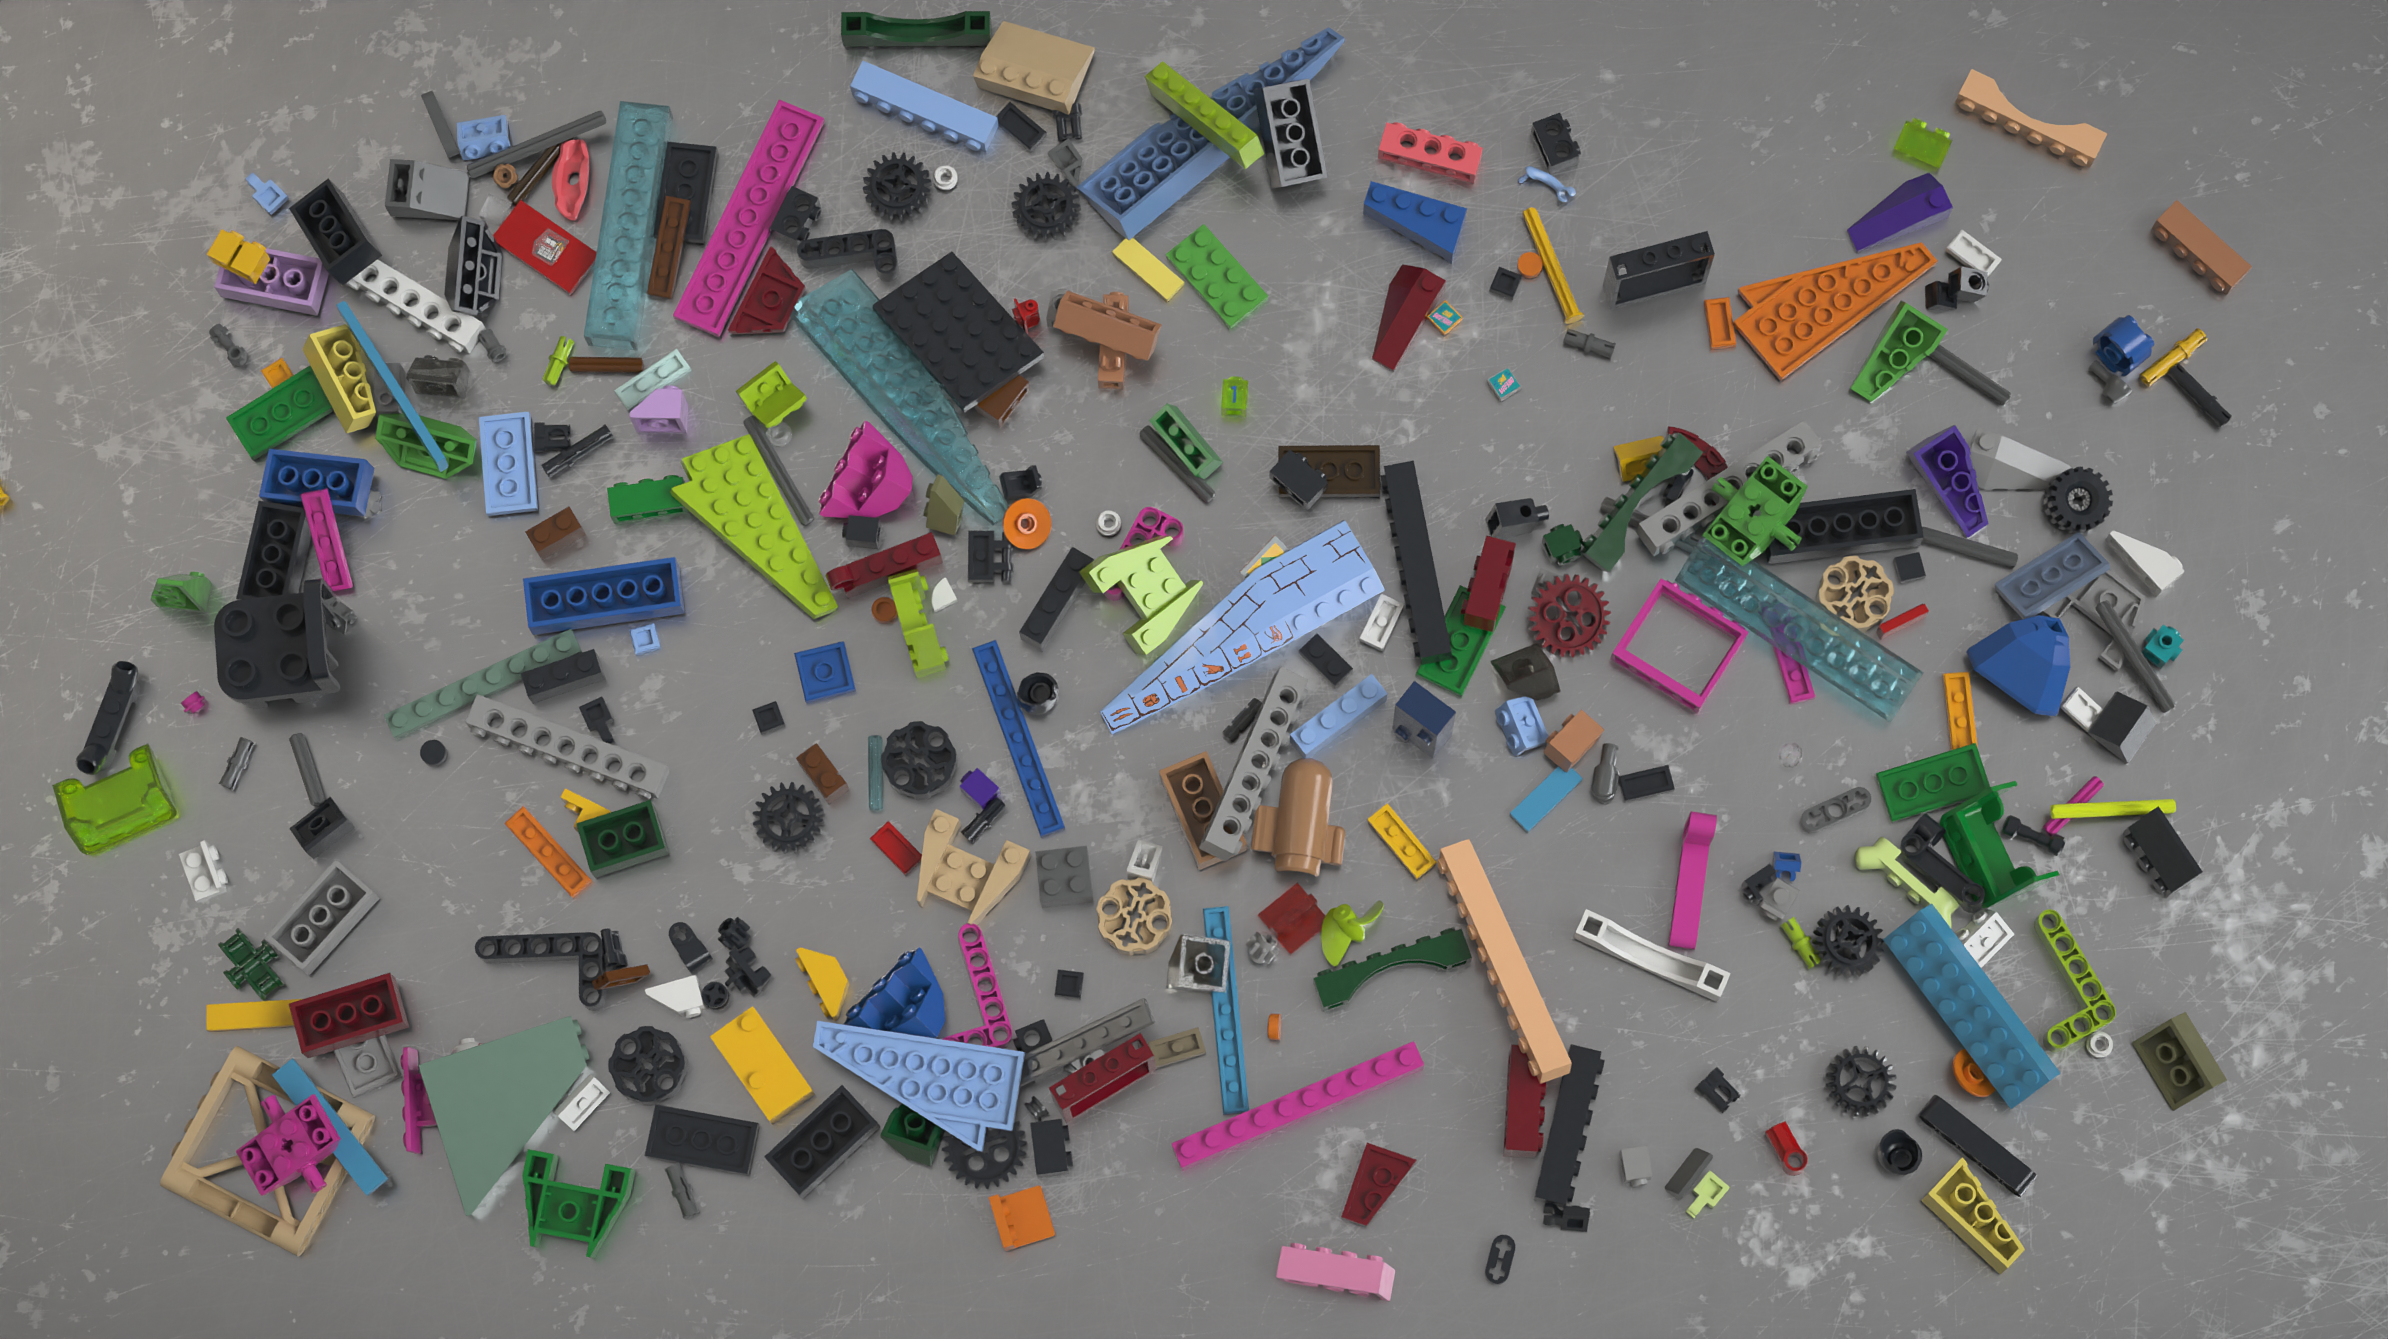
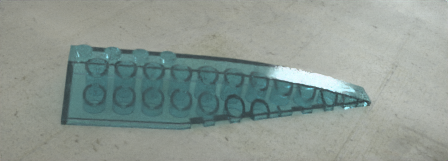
(896, 387)

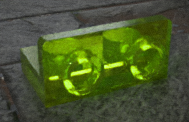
(1923, 142)

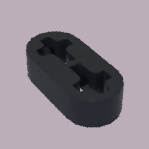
(1506, 1260)

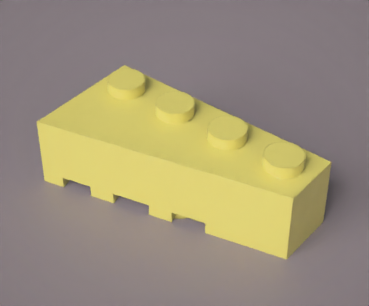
(340, 371)
(1973, 1217)

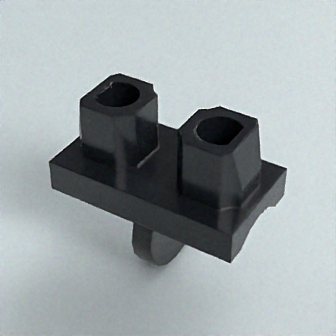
(742, 975)

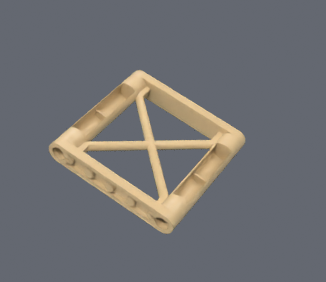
(190, 1182)

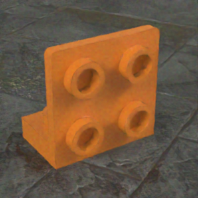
(1022, 1217)

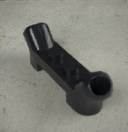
(119, 695)

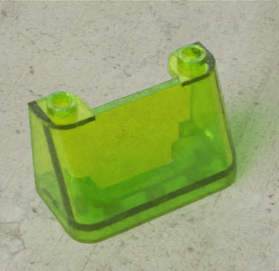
(116, 805)

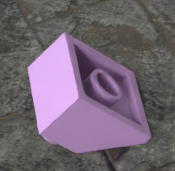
(661, 412)

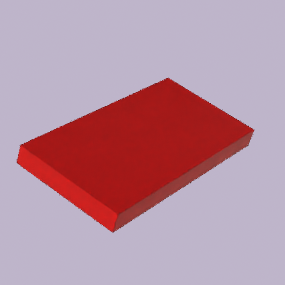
(518, 236)

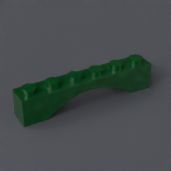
(961, 29)
(1608, 542)
(1444, 952)

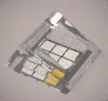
(549, 246)

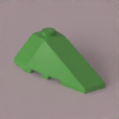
(1900, 346)
(182, 592)

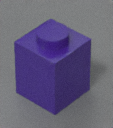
(979, 788)

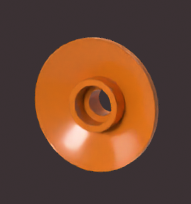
(1037, 526)
(1970, 1075)

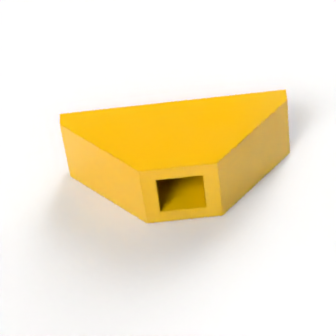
(825, 979)

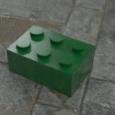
(622, 838)

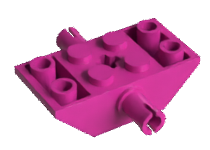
(290, 1146)

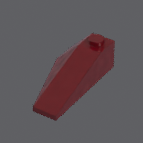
(1408, 303)

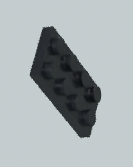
(688, 176)
(701, 1140)

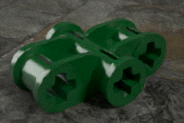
(251, 964)

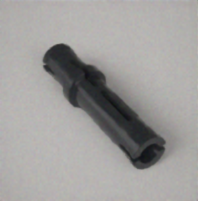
(2199, 395)
(551, 467)

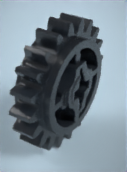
(905, 190)
(1037, 209)
(799, 819)
(1830, 949)

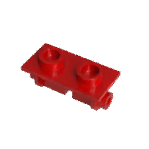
(1026, 314)

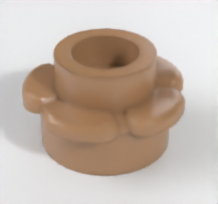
(498, 175)

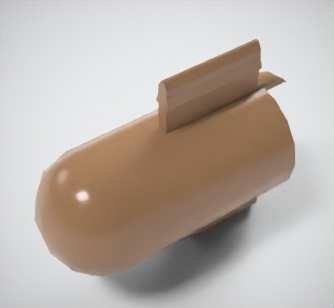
(1299, 828)

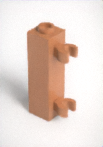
(1112, 363)

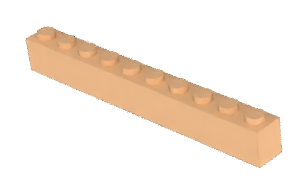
(1505, 962)

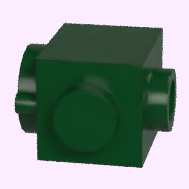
(1562, 544)

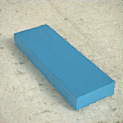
(1545, 797)

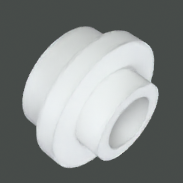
(945, 171)
(1105, 516)
(2105, 1039)

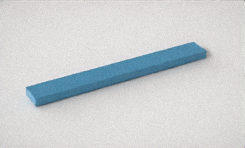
(392, 386)
(1227, 1022)

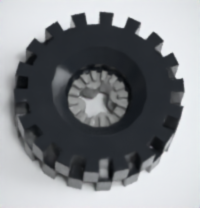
(2084, 484)

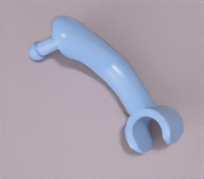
(1548, 179)

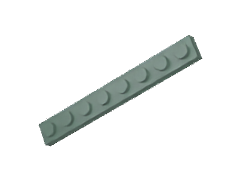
(484, 683)

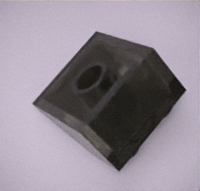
(439, 377)

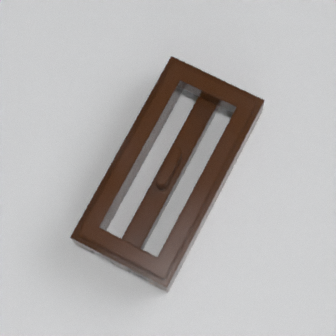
(621, 977)

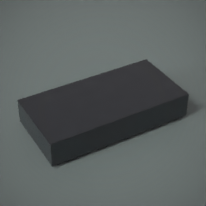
(1020, 127)
(1646, 783)

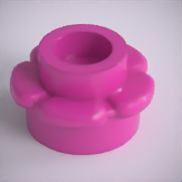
(193, 702)

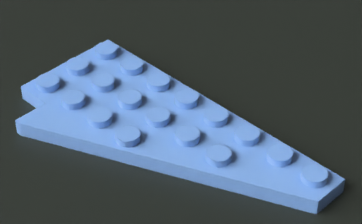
(943, 1080)

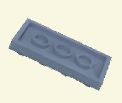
(2052, 576)

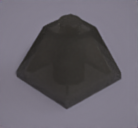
(1528, 673)
(1199, 964)

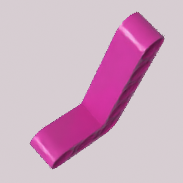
(1697, 837)
(982, 998)

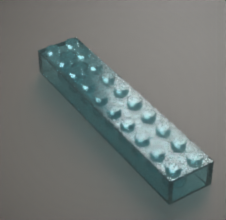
(628, 226)
(1824, 640)

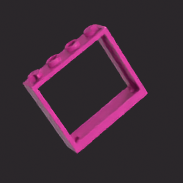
(1660, 680)

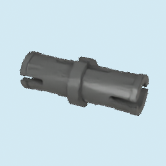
(1589, 343)
(237, 763)
(681, 1190)

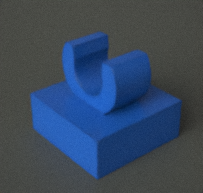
(1786, 862)

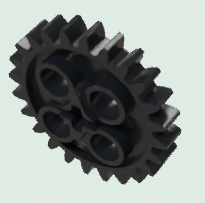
(992, 1168)

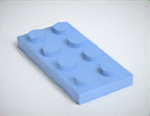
(508, 463)

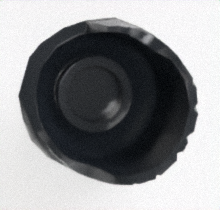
(1038, 693)
(1899, 1152)

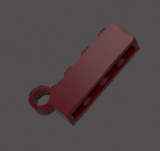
(875, 569)

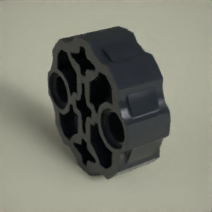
(943, 755)
(643, 1039)

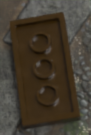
(1348, 468)

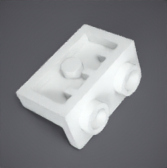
(203, 871)
(1984, 935)

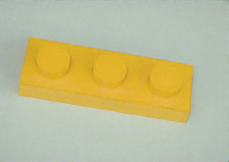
(1402, 841)

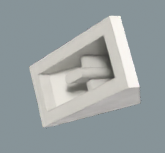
(1144, 861)

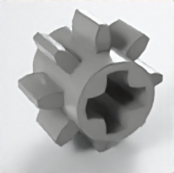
(1262, 947)

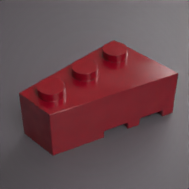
(1489, 583)

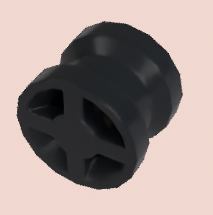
(711, 994)

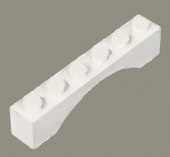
(1679, 969)

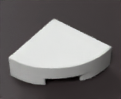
(943, 596)

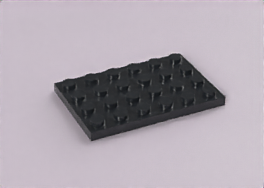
(958, 331)

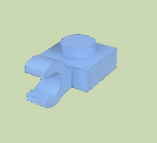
(268, 194)

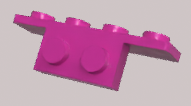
(417, 1108)

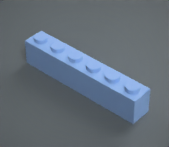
(924, 106)

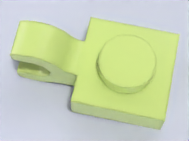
(1708, 1192)

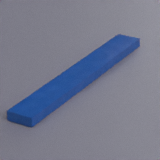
(1018, 738)

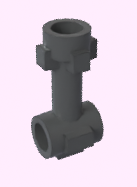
(236, 354)

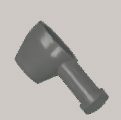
(2115, 387)

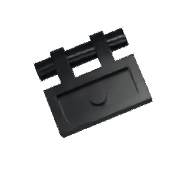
(981, 557)

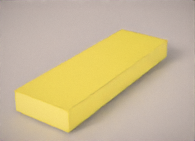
(1148, 268)

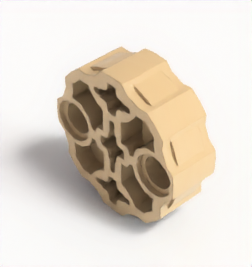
(1830, 594)
(1159, 909)

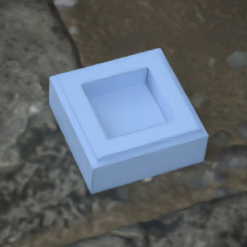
(645, 639)

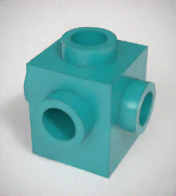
(2162, 645)

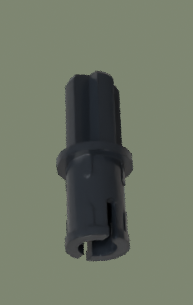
(983, 820)

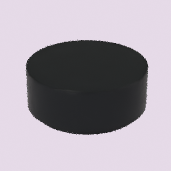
(433, 753)

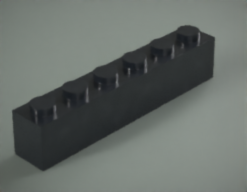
(1567, 1127)

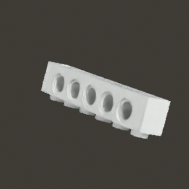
(463, 338)

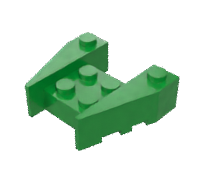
(572, 1209)

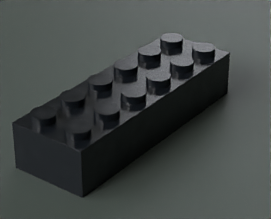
(1851, 526)

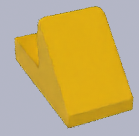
(578, 803)

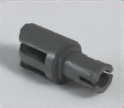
(1606, 775)

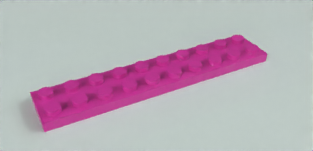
(748, 217)

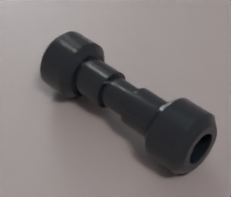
(2012, 827)

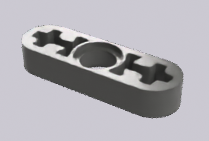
(440, 124)
(1849, 795)

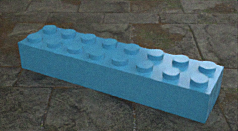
(1971, 1006)

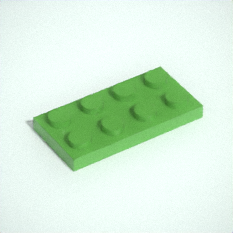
(1216, 276)

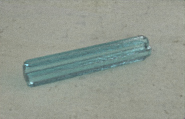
(875, 773)

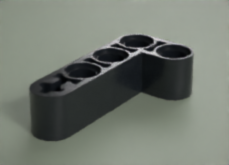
(847, 255)

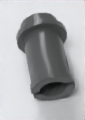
(495, 351)

